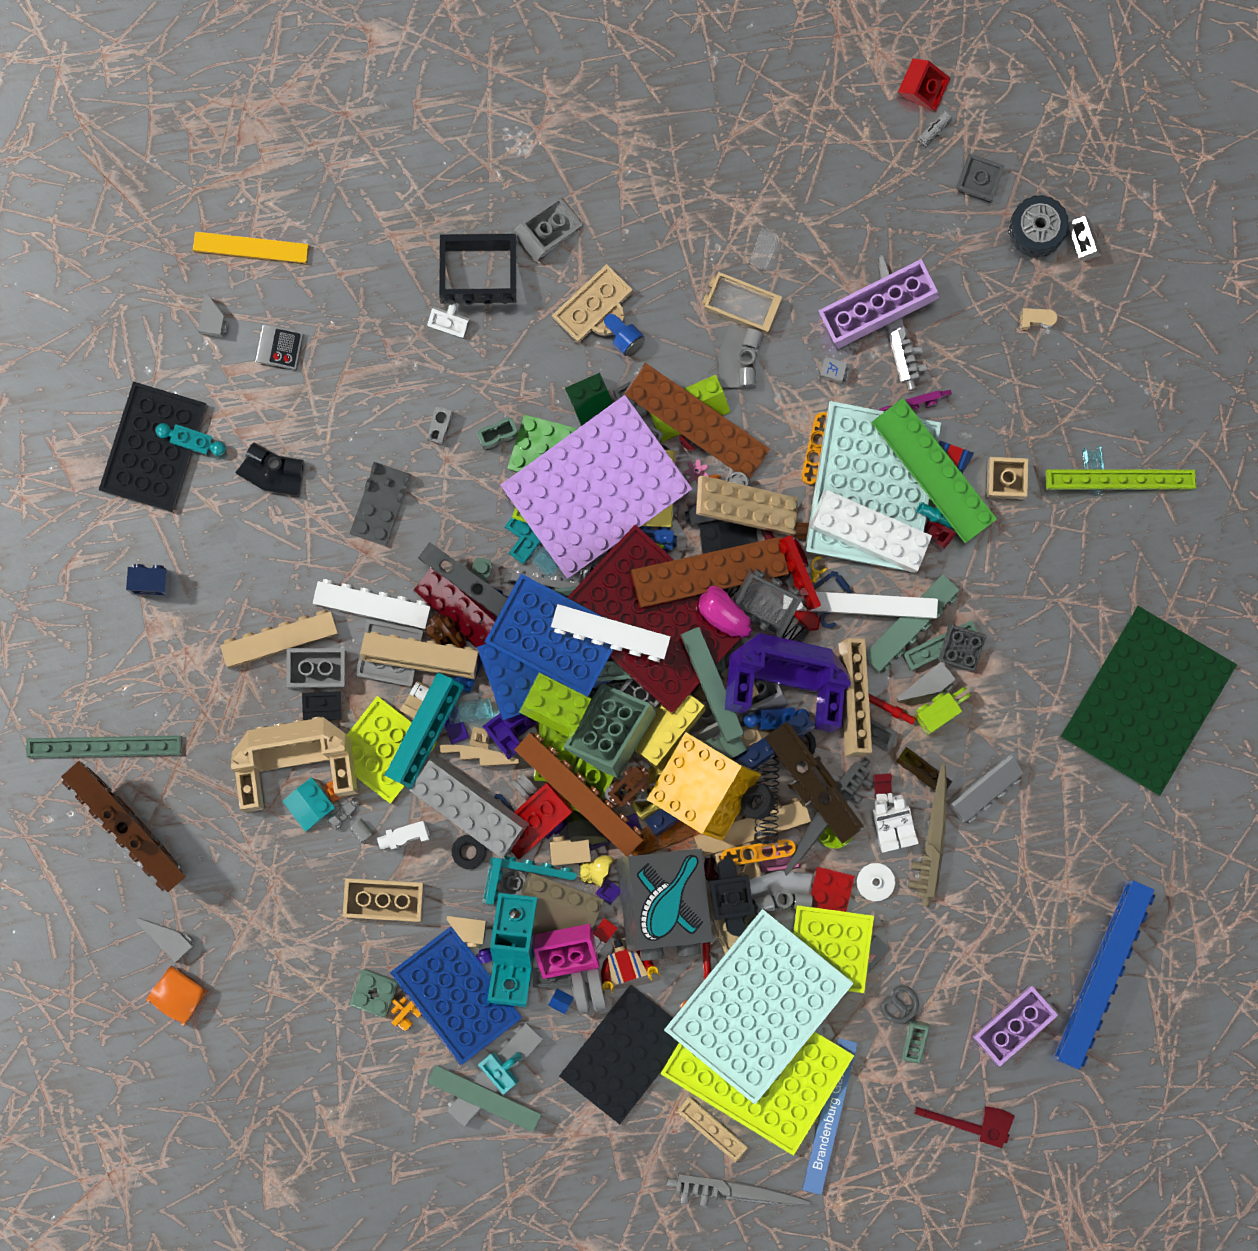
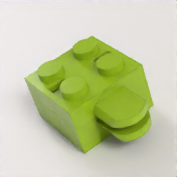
(940, 712)

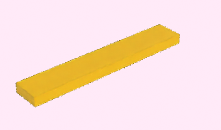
(250, 247)

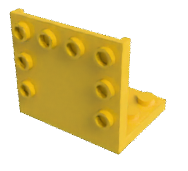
(702, 787)

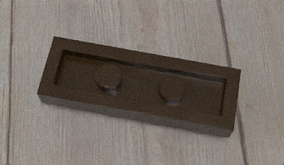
(920, 768)

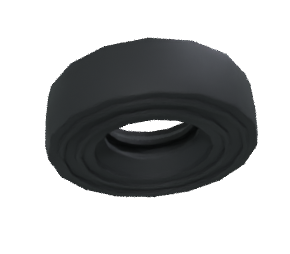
(750, 795)
(468, 863)

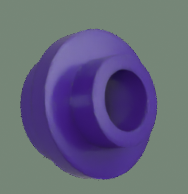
(484, 955)

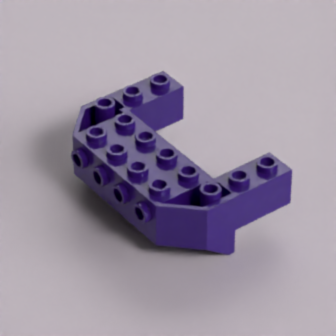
(791, 665)

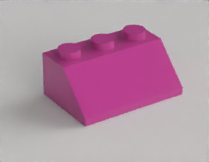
(566, 951)

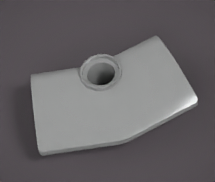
(732, 369)
(768, 888)

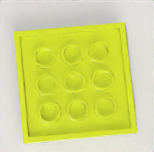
(374, 745)
(839, 939)

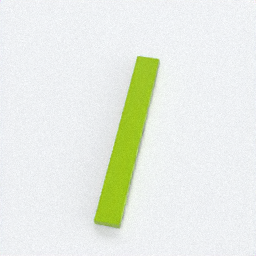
(1120, 479)

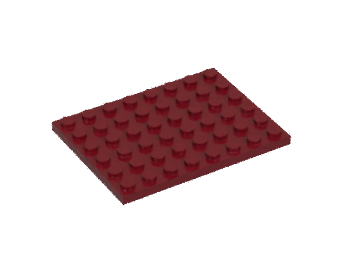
(612, 594)

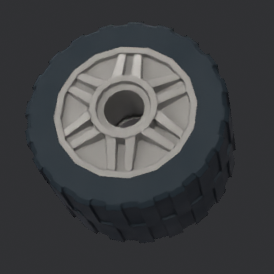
(1047, 214)

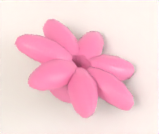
(692, 473)

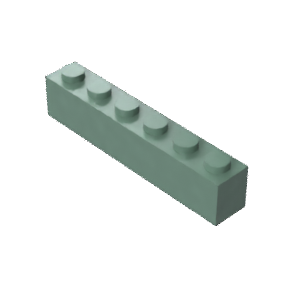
(906, 628)

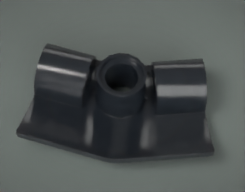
(283, 479)

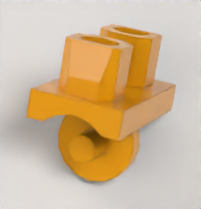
(402, 1021)

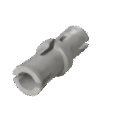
(934, 128)

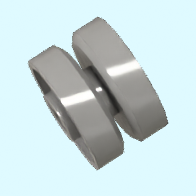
(587, 991)

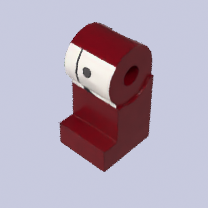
(883, 788)

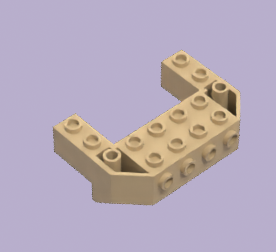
(291, 746)

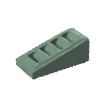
(919, 1025)

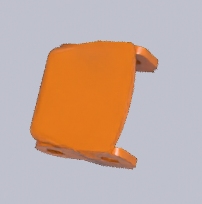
(177, 995)

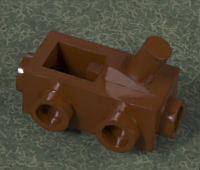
(443, 631)
(635, 780)

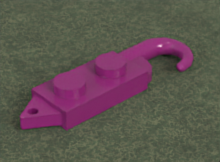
(930, 399)

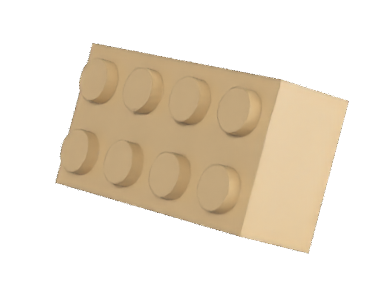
(383, 900)

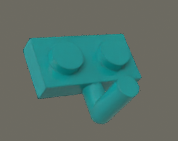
(499, 1072)

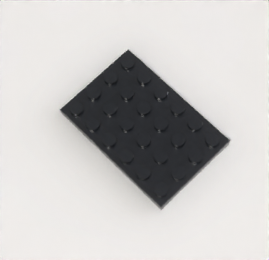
(142, 463)
(622, 1055)

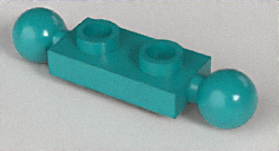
(190, 439)

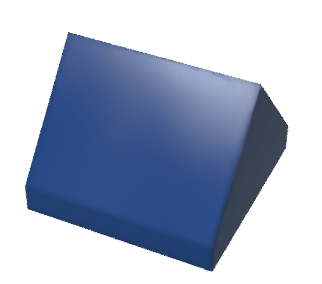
(560, 1001)

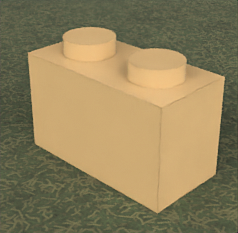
(568, 852)

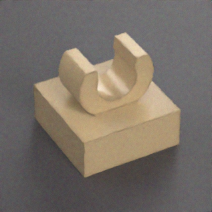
(479, 738)

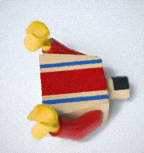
(624, 966)

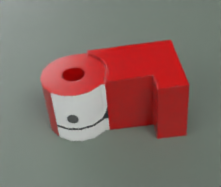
(603, 933)

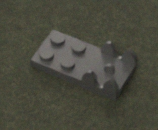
(380, 504)

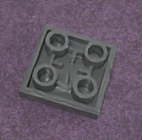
(962, 647)

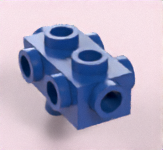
(661, 536)

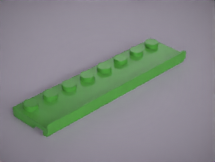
(933, 470)

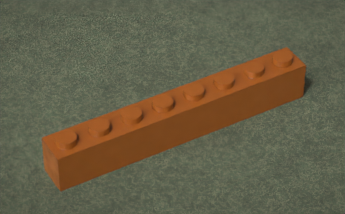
(579, 794)

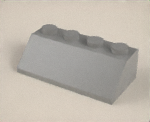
(986, 788)

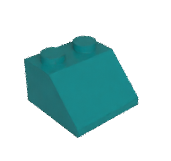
(309, 804)

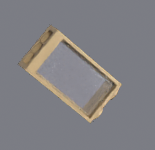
(741, 302)

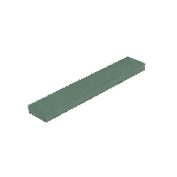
(711, 683)
(484, 1098)

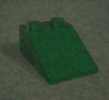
(588, 398)

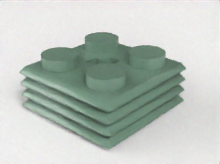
(385, 987)

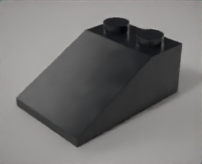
(725, 535)

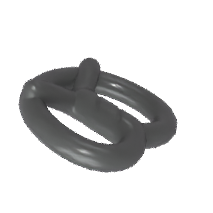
(900, 1005)

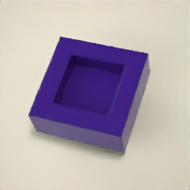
(608, 891)

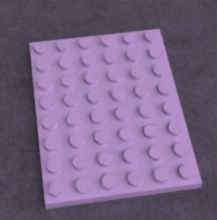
(596, 486)

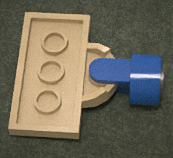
(599, 310)

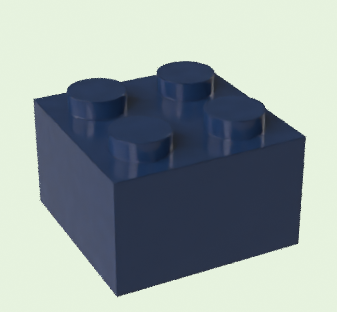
(148, 580)

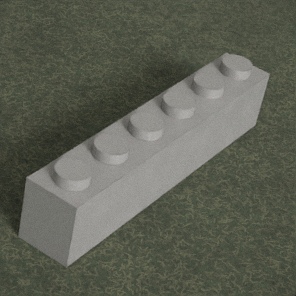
(524, 1042)

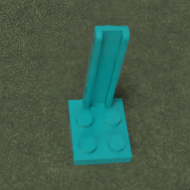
(495, 875)

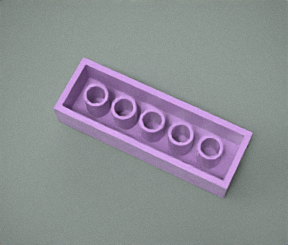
(879, 304)

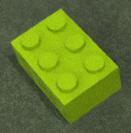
(555, 705)

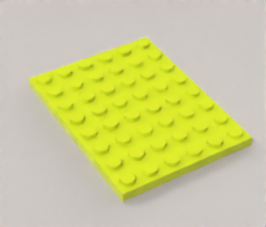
(789, 1103)

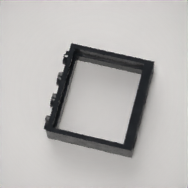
(458, 242)

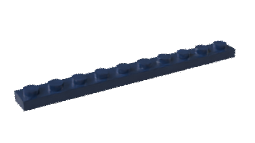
(751, 758)

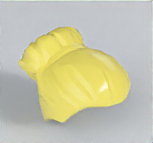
(596, 870)

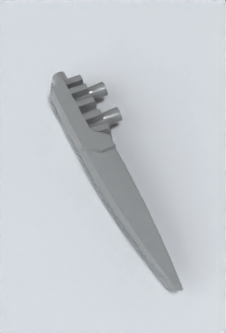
(901, 346)
(712, 1188)

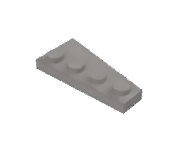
(555, 582)

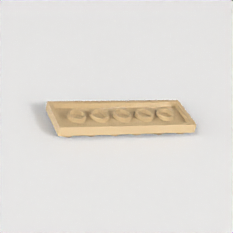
(746, 505)

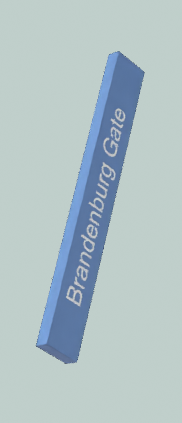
(827, 1129)

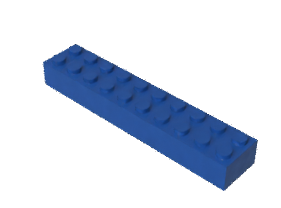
(1104, 974)

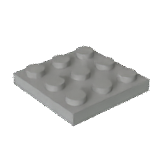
(384, 672)

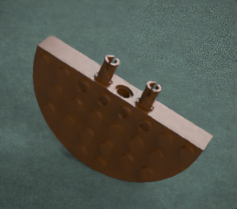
(124, 825)

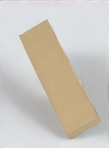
(486, 756)

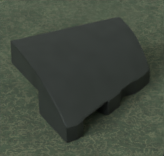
(582, 829)

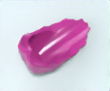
(724, 613)

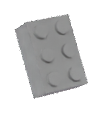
(316, 668)

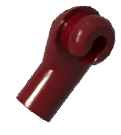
(710, 873)

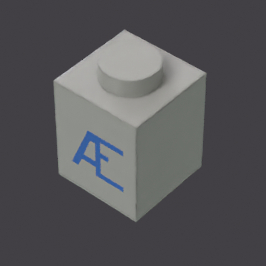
(834, 370)

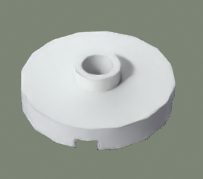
(879, 872)

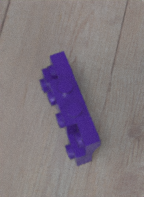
(506, 732)

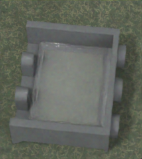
(767, 601)

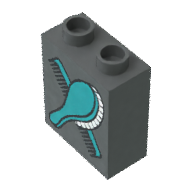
(664, 903)

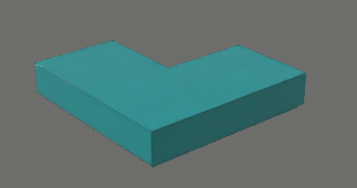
(527, 540)

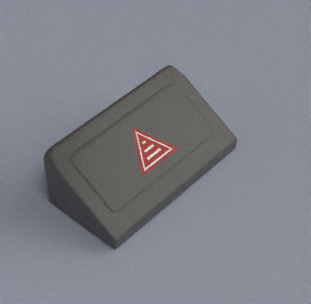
(876, 952)

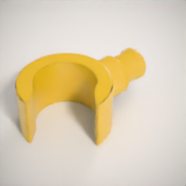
(815, 573)

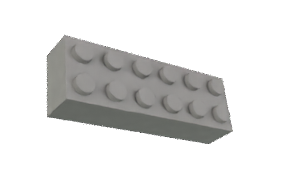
(469, 807)

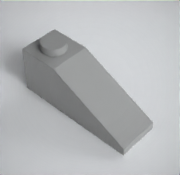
(931, 683)
(171, 942)

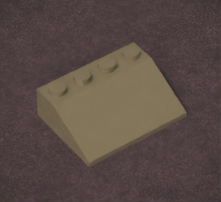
(559, 905)

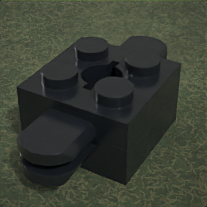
(731, 897)

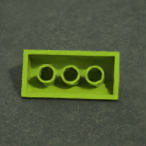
(707, 391)

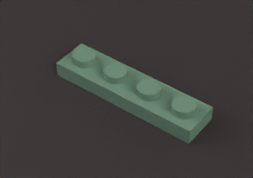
(929, 650)

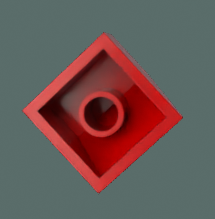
(924, 84)

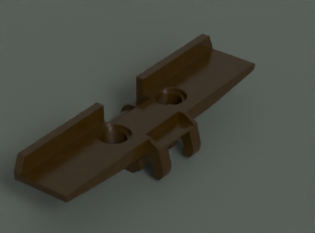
(836, 812)

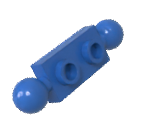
(771, 718)

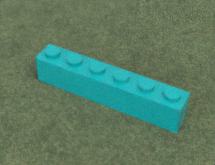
(424, 730)

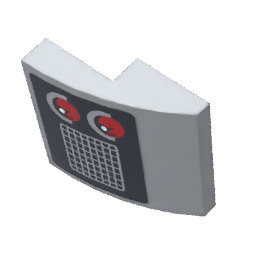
(279, 347)

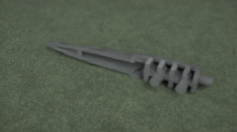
(848, 785)

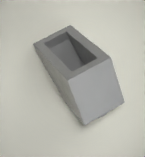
(211, 319)

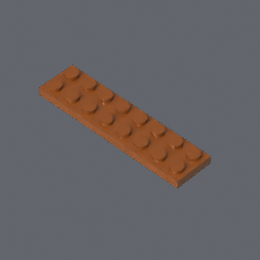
(696, 421)
(697, 573)

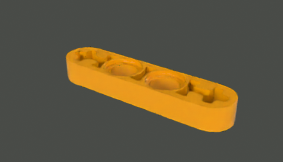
(813, 448)
(757, 849)

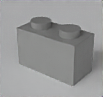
(1084, 238)

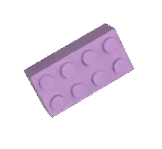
(1014, 1025)

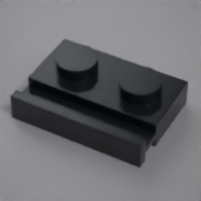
(322, 705)

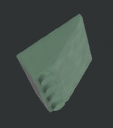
(610, 730)

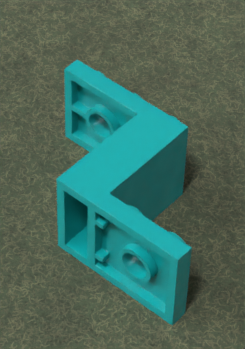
(512, 949)

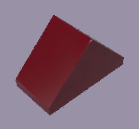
(940, 534)

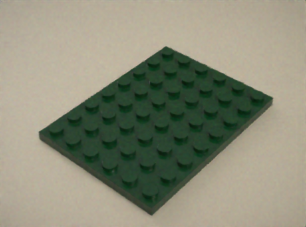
(1148, 700)

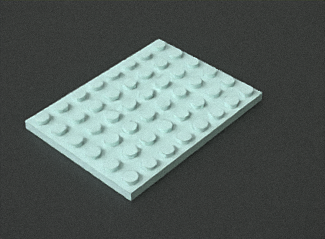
(866, 471)
(758, 1006)

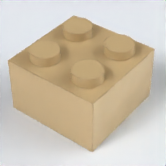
(1007, 478)

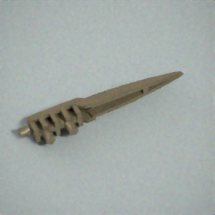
(931, 862)

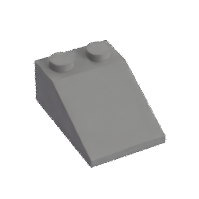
(547, 228)

